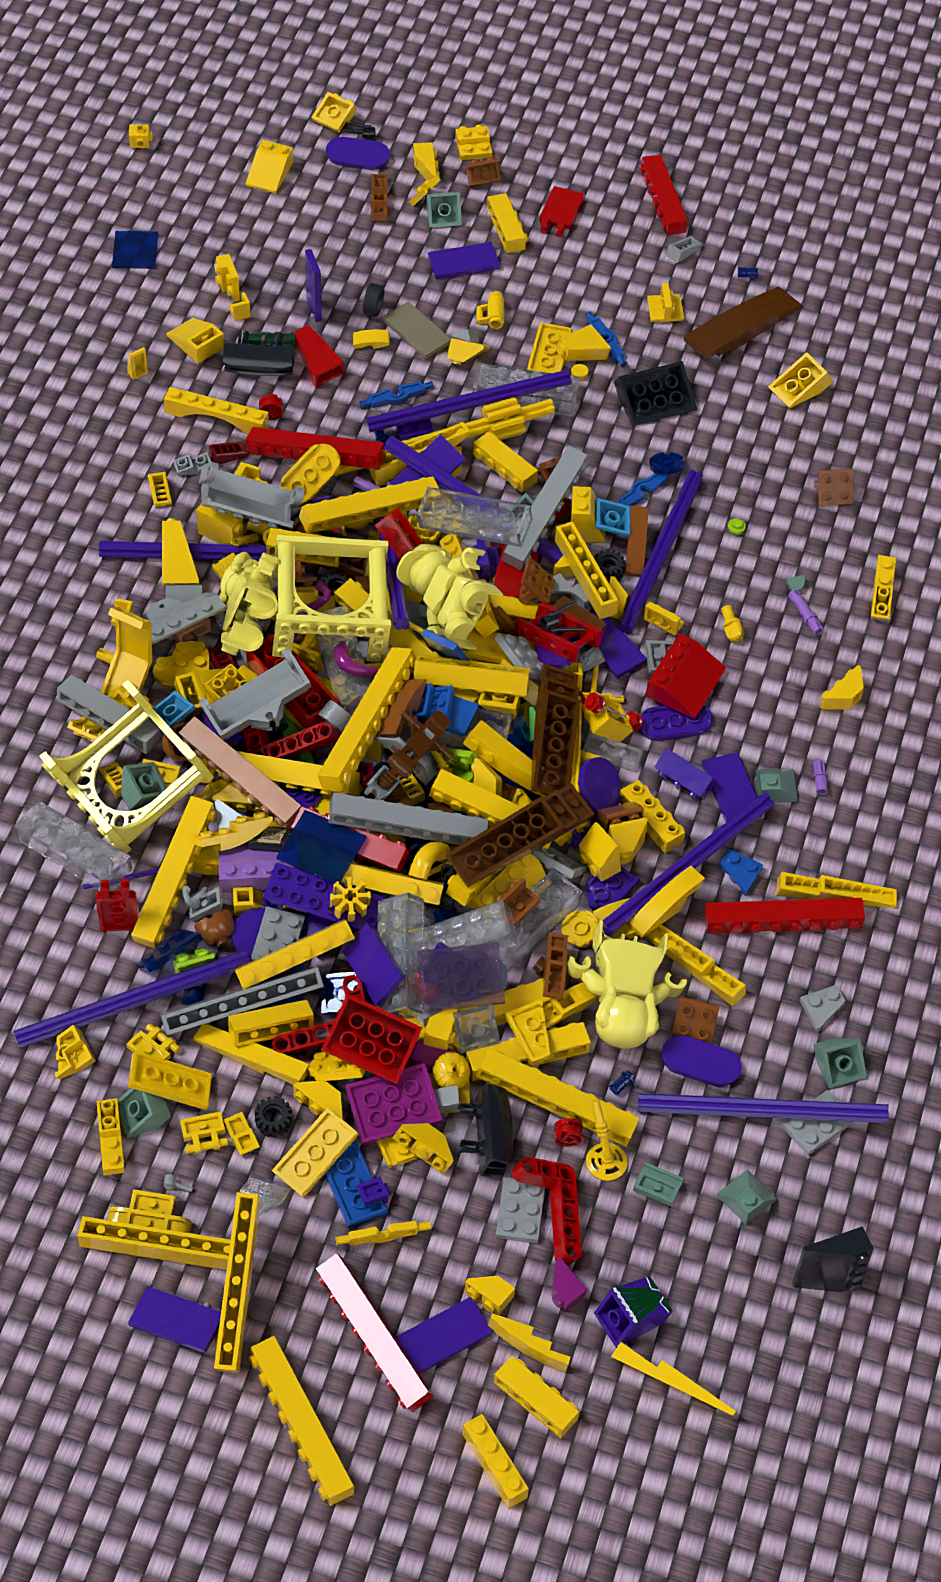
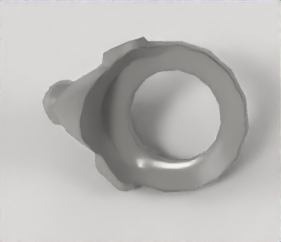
(193, 899)

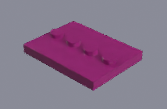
(384, 1106)

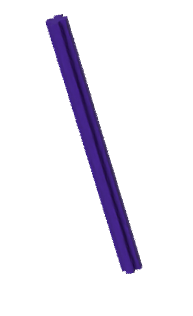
(468, 401)
(448, 482)
(198, 551)
(660, 552)
(395, 589)
(693, 858)
(131, 998)
(763, 1108)

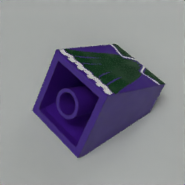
(632, 1310)

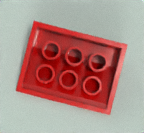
(685, 677)
(371, 1038)

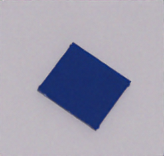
(135, 249)

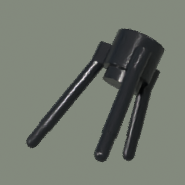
(368, 132)
(551, 620)

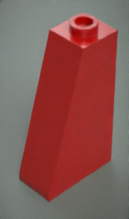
(317, 356)

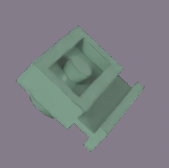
(658, 1184)

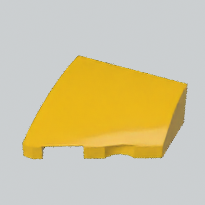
(72, 1052)

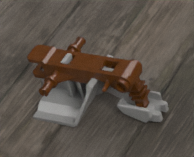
(411, 754)

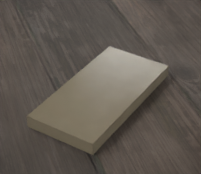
(416, 330)

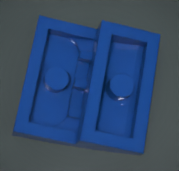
(435, 699)

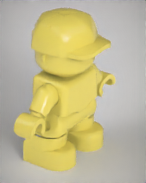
(450, 592)

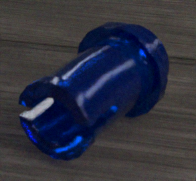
(748, 272)
(381, 436)
(622, 1082)

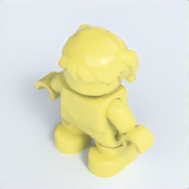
(248, 598)
(625, 987)

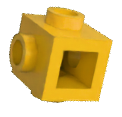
(140, 136)

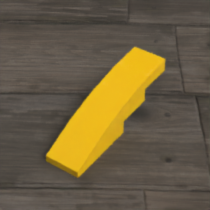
(520, 1337)

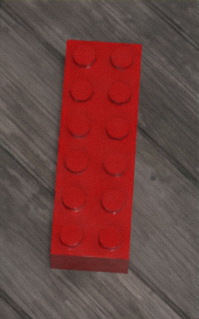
(308, 704)

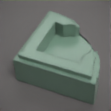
(796, 583)

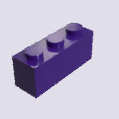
(684, 774)

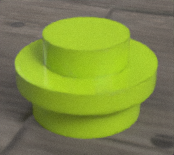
(736, 526)

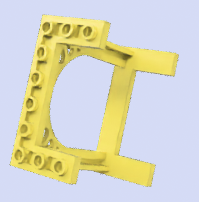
(375, 627)
(72, 768)

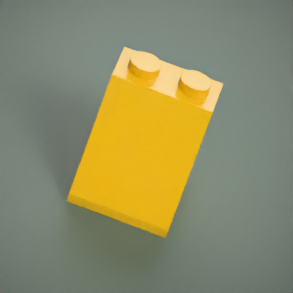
(583, 514)
(217, 526)

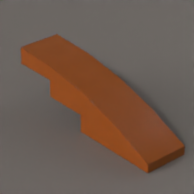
(379, 186)
(636, 541)
(409, 699)
(555, 966)

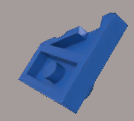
(740, 869)

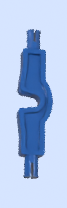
(616, 352)
(388, 397)
(650, 485)

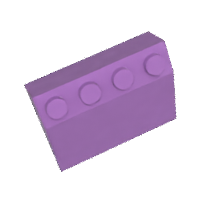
(246, 867)

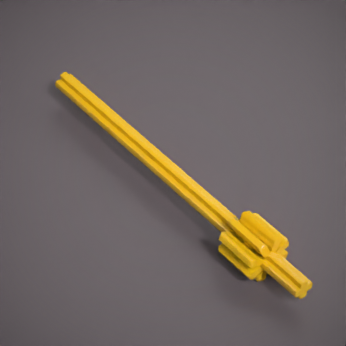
(501, 419)

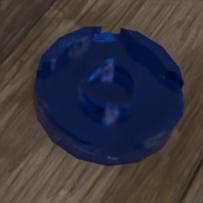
(666, 463)

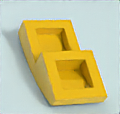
(375, 337)
(241, 1133)

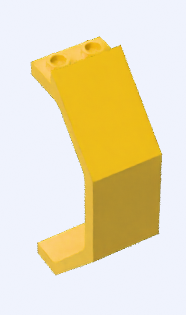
(129, 662)

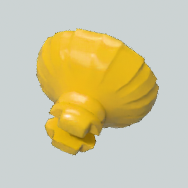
(444, 1073)

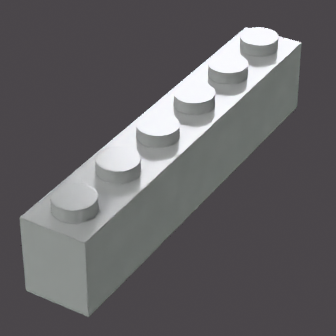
(105, 712)

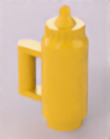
(494, 310)

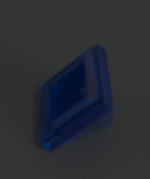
(193, 995)

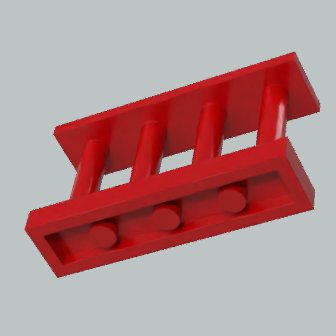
(399, 533)
(559, 644)

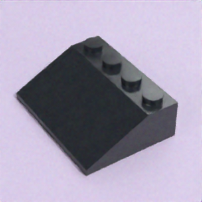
(655, 393)
(835, 1262)

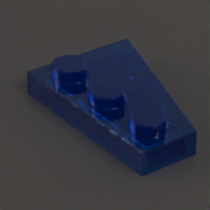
(164, 950)

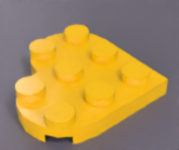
(186, 658)
(328, 1068)

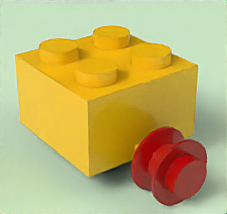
(608, 717)

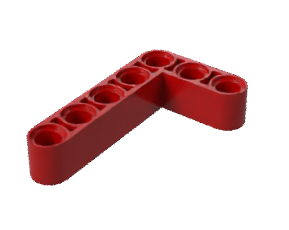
(286, 744)
(312, 1032)
(563, 1198)

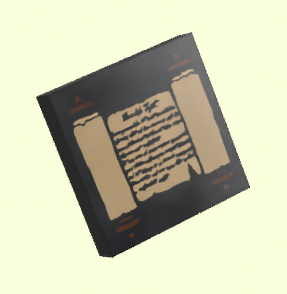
(270, 839)

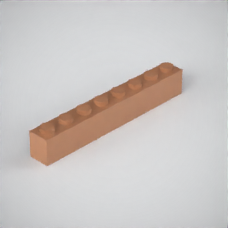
(241, 772)

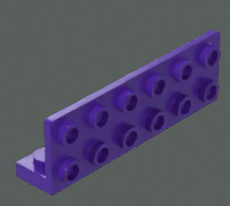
(312, 895)

